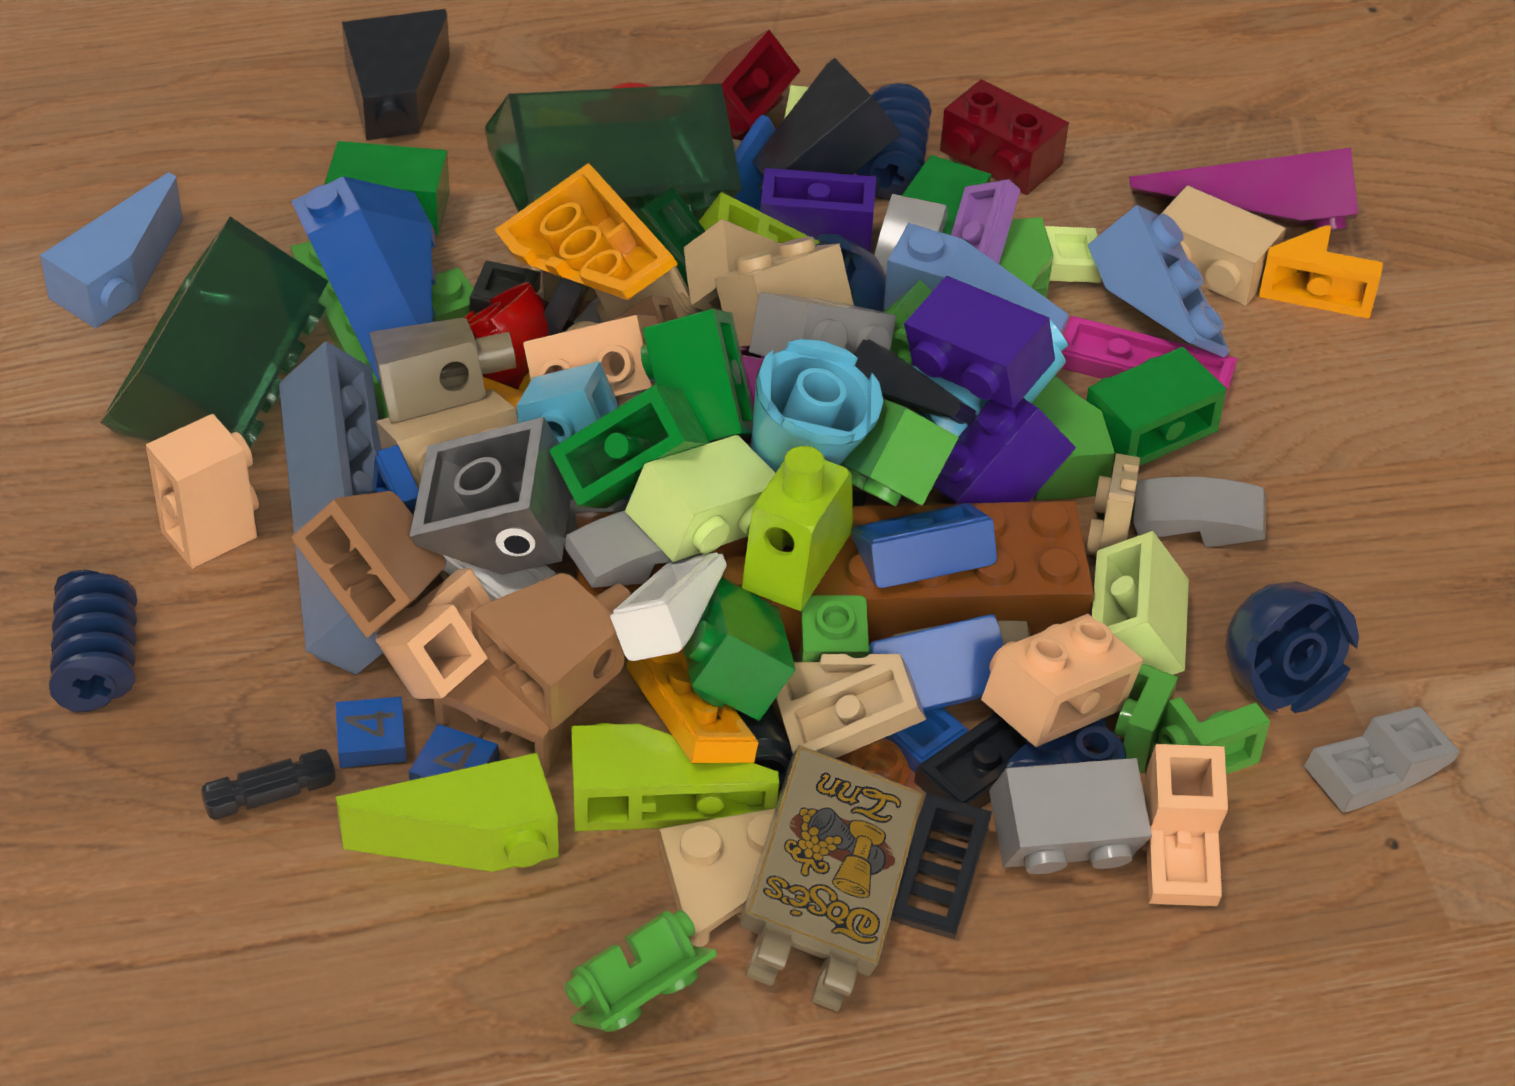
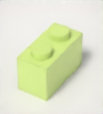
(699, 497)
(1143, 600)

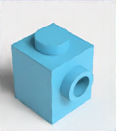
(568, 399)

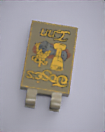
(829, 872)

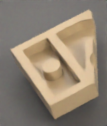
(1116, 501)
(848, 702)
(714, 867)

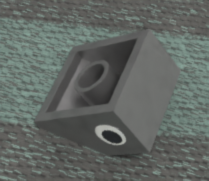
(494, 499)

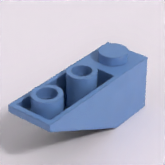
(1149, 269)

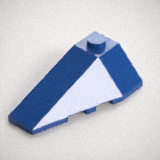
(374, 254)

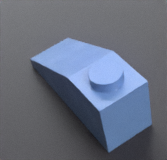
(115, 255)
(934, 255)

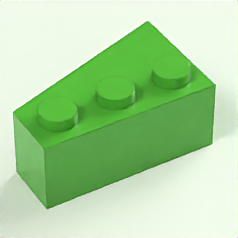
(900, 456)

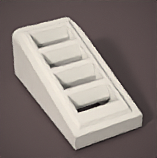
(667, 607)

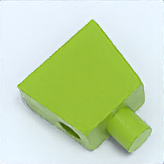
(802, 504)

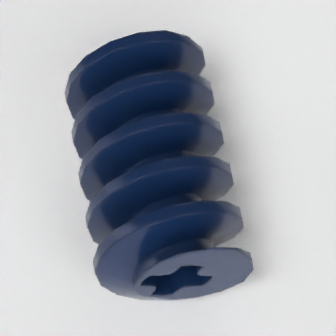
(904, 156)
(92, 640)

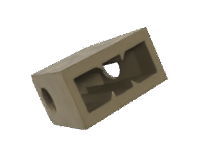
(417, 372)

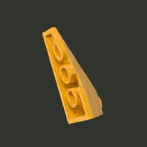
(587, 237)

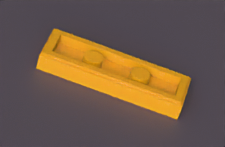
(698, 727)

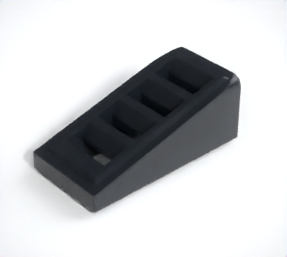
(908, 386)
(953, 820)

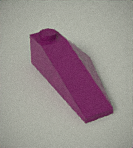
(1288, 189)

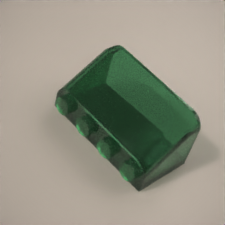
(631, 136)
(221, 341)

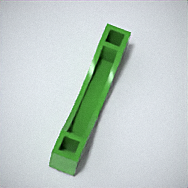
(1030, 258)

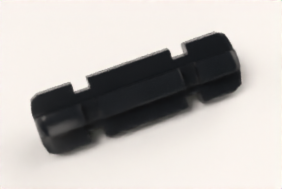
(268, 784)

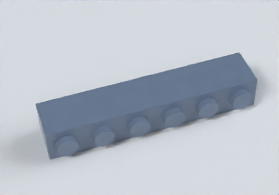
(329, 455)

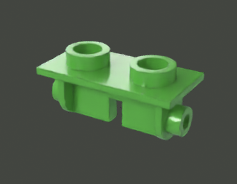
(617, 990)

